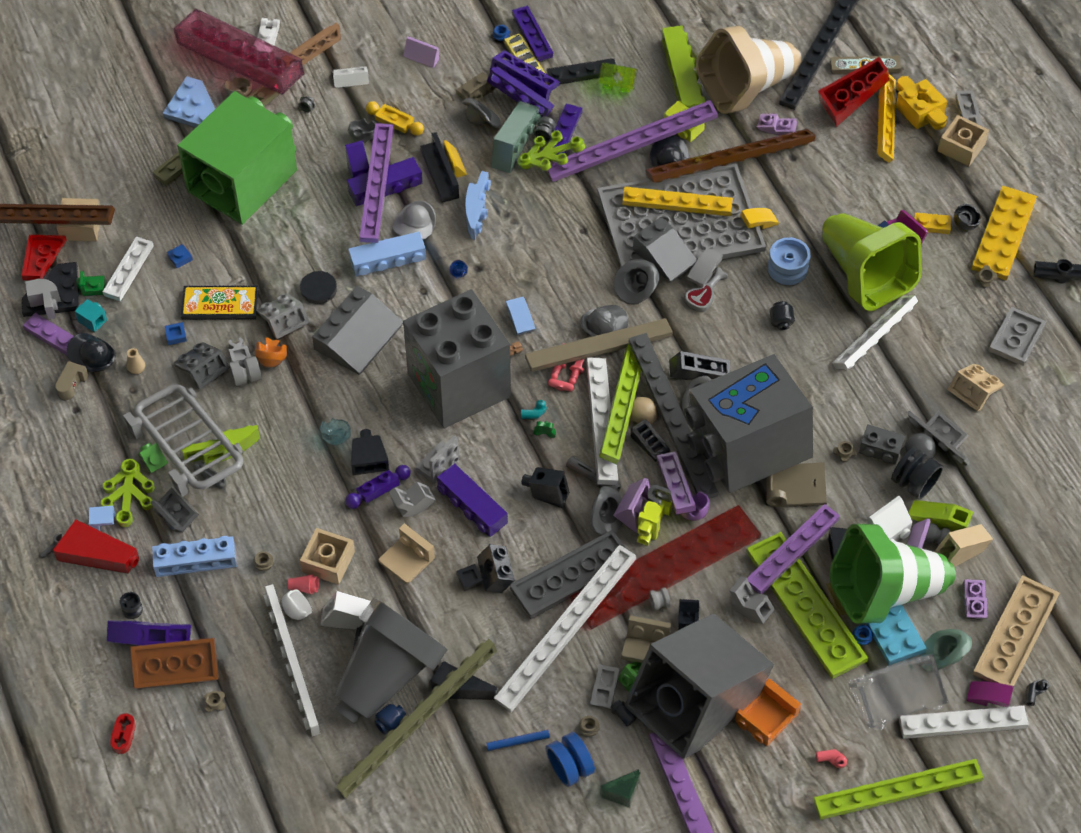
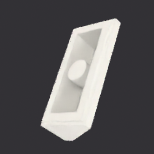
(350, 77)

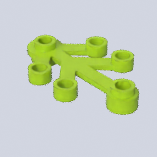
(549, 152)
(127, 490)

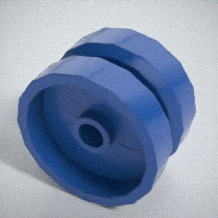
(570, 759)

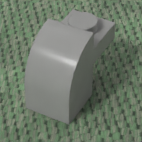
(43, 293)
(413, 500)
(750, 604)

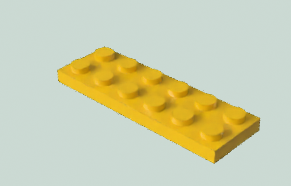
(1004, 231)

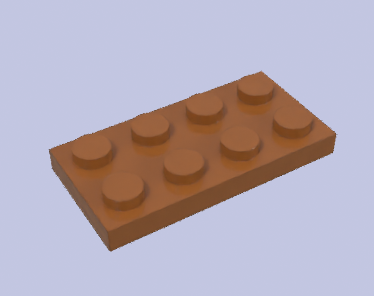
(174, 662)

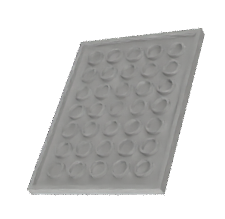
(698, 231)

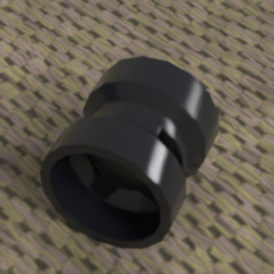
(131, 605)

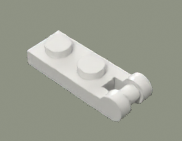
(269, 35)

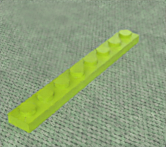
(621, 408)
(898, 789)

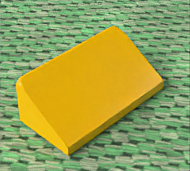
(454, 159)

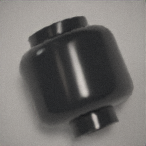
(782, 315)

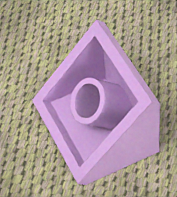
(633, 504)

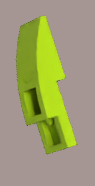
(243, 436)

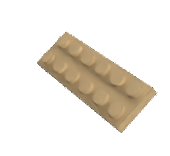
(1016, 632)

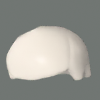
(296, 605)

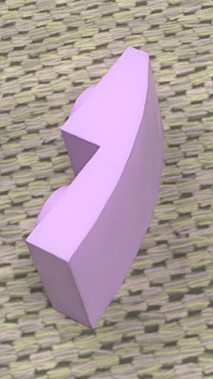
(772, 124)
(975, 599)

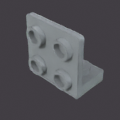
(284, 315)
(439, 459)

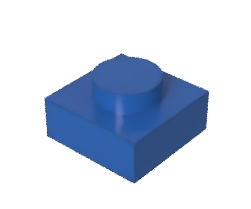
(179, 256)
(175, 333)

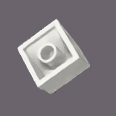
(893, 519)

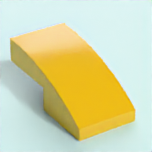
(759, 217)

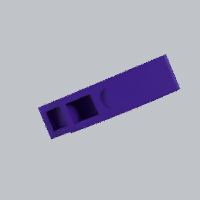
(146, 633)

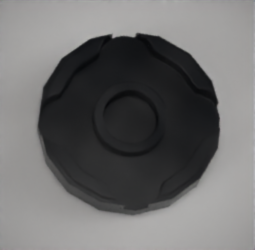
(318, 287)

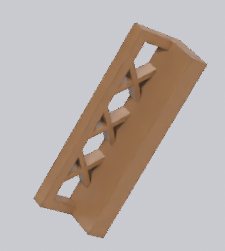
(318, 43)

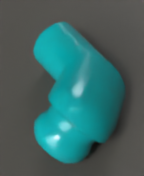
(536, 412)

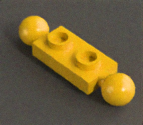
(390, 115)

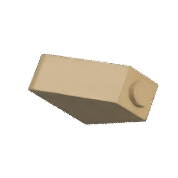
(964, 544)

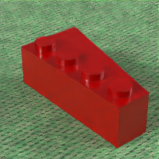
(853, 89)

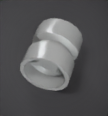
(245, 371)

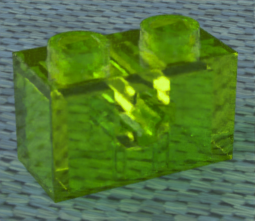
(628, 76)

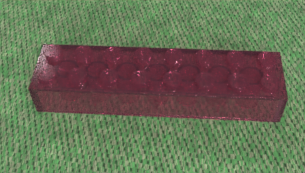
(239, 51)

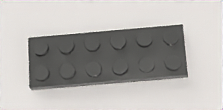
(563, 576)

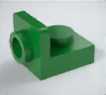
(91, 285)

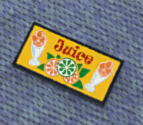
(219, 303)

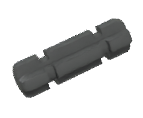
(209, 473)

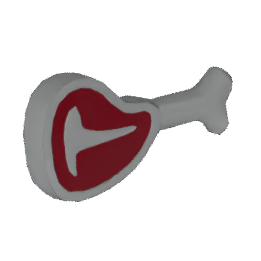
(702, 298)

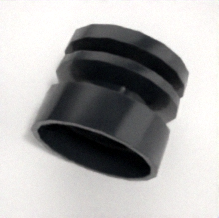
(917, 472)

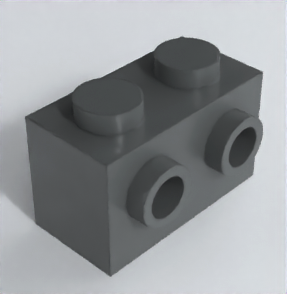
(881, 444)

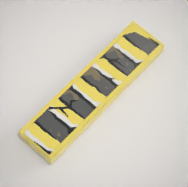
(520, 49)

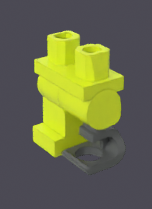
(653, 512)

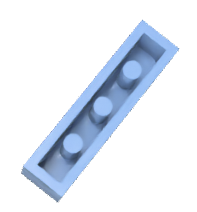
(387, 253)

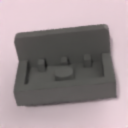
(175, 510)

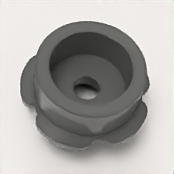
(306, 104)

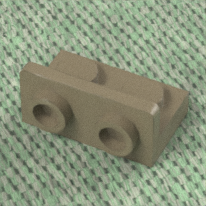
(475, 88)

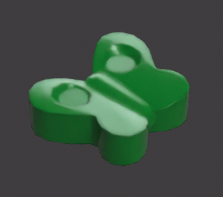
(544, 428)

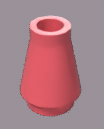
(306, 584)

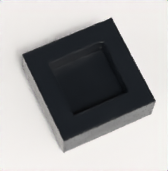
(469, 577)

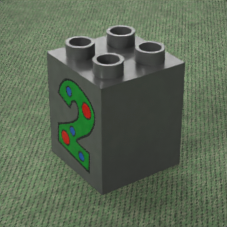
(457, 358)

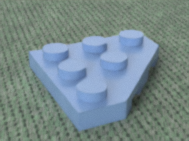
(190, 103)

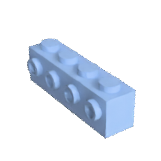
(194, 556)

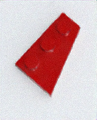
(40, 255)

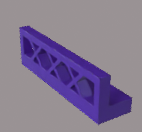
(523, 75)
(518, 91)

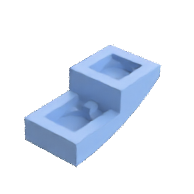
(520, 315)

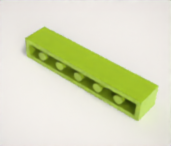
(681, 66)

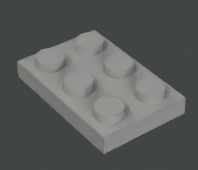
(1017, 336)

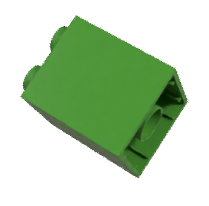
(238, 156)

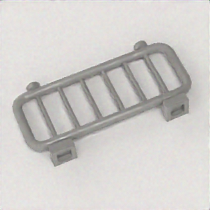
(180, 481)

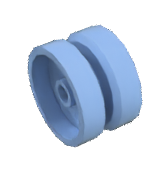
(788, 261)

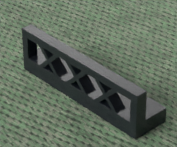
(440, 169)

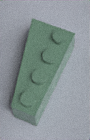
(513, 136)

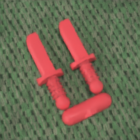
(561, 385)

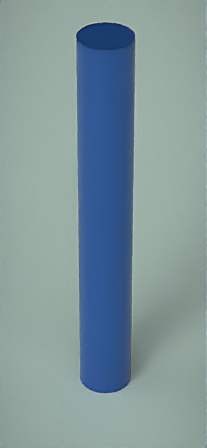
(518, 740)

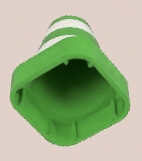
(880, 573)

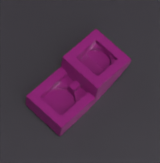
(990, 692)

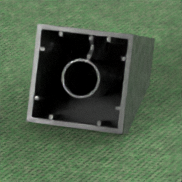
(696, 683)

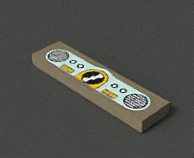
(846, 65)

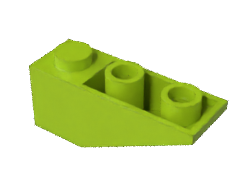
(941, 514)

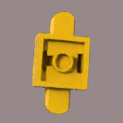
(921, 103)

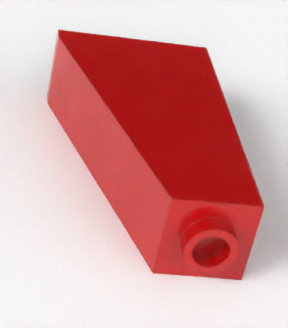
(95, 549)

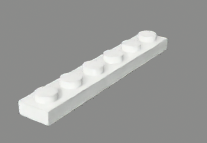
(875, 332)
(963, 722)

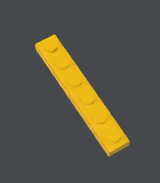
(886, 120)
(677, 201)

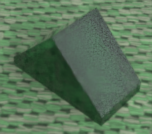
(621, 789)

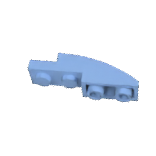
(476, 204)

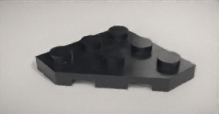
(65, 279)

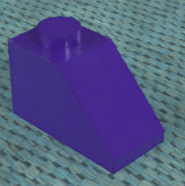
(356, 159)

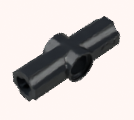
(1060, 271)

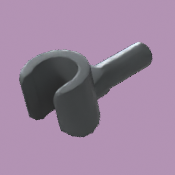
(57, 538)

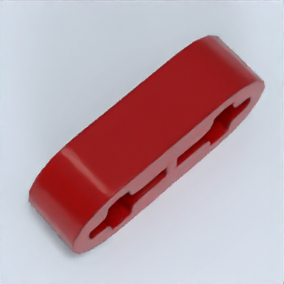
(127, 734)

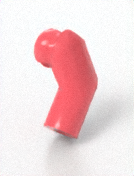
(833, 757)

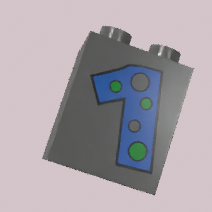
(750, 424)

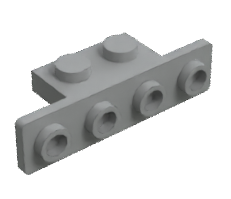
(945, 432)

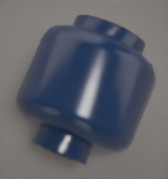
(389, 718)

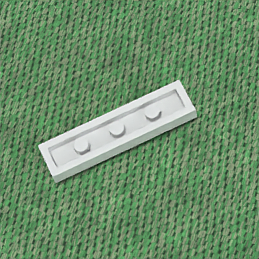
(128, 269)

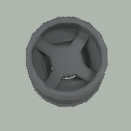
(545, 128)
(935, 534)

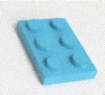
(897, 636)

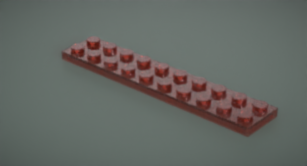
(676, 562)

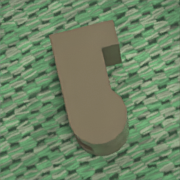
(69, 380)

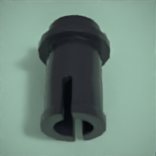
(622, 712)

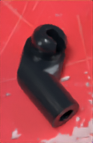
(1034, 689)

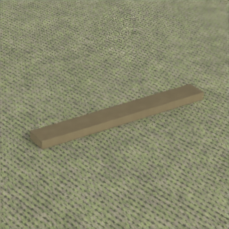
(595, 345)

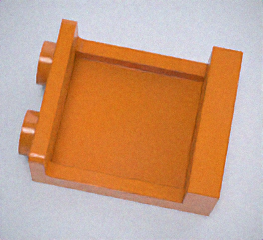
(768, 713)

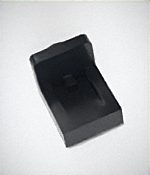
(688, 612)

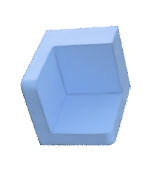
(101, 516)

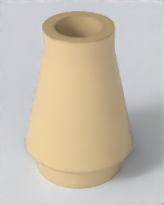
(135, 363)

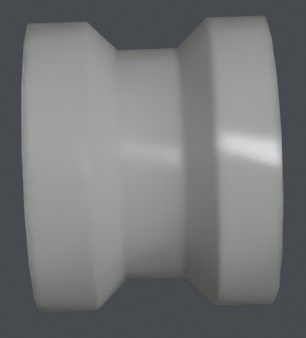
(659, 599)

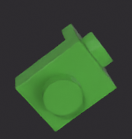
(152, 457)

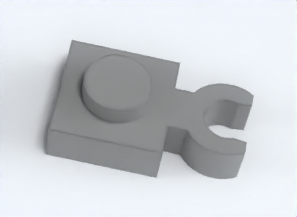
(238, 351)

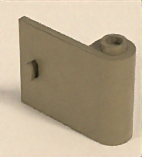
(796, 486)

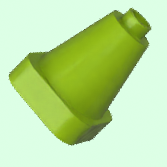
(877, 260)

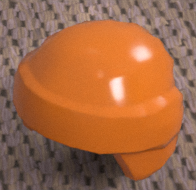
(270, 354)

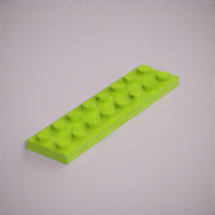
(811, 612)

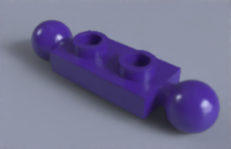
(377, 486)

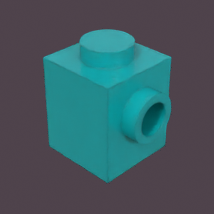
(91, 315)

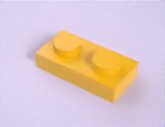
(934, 223)

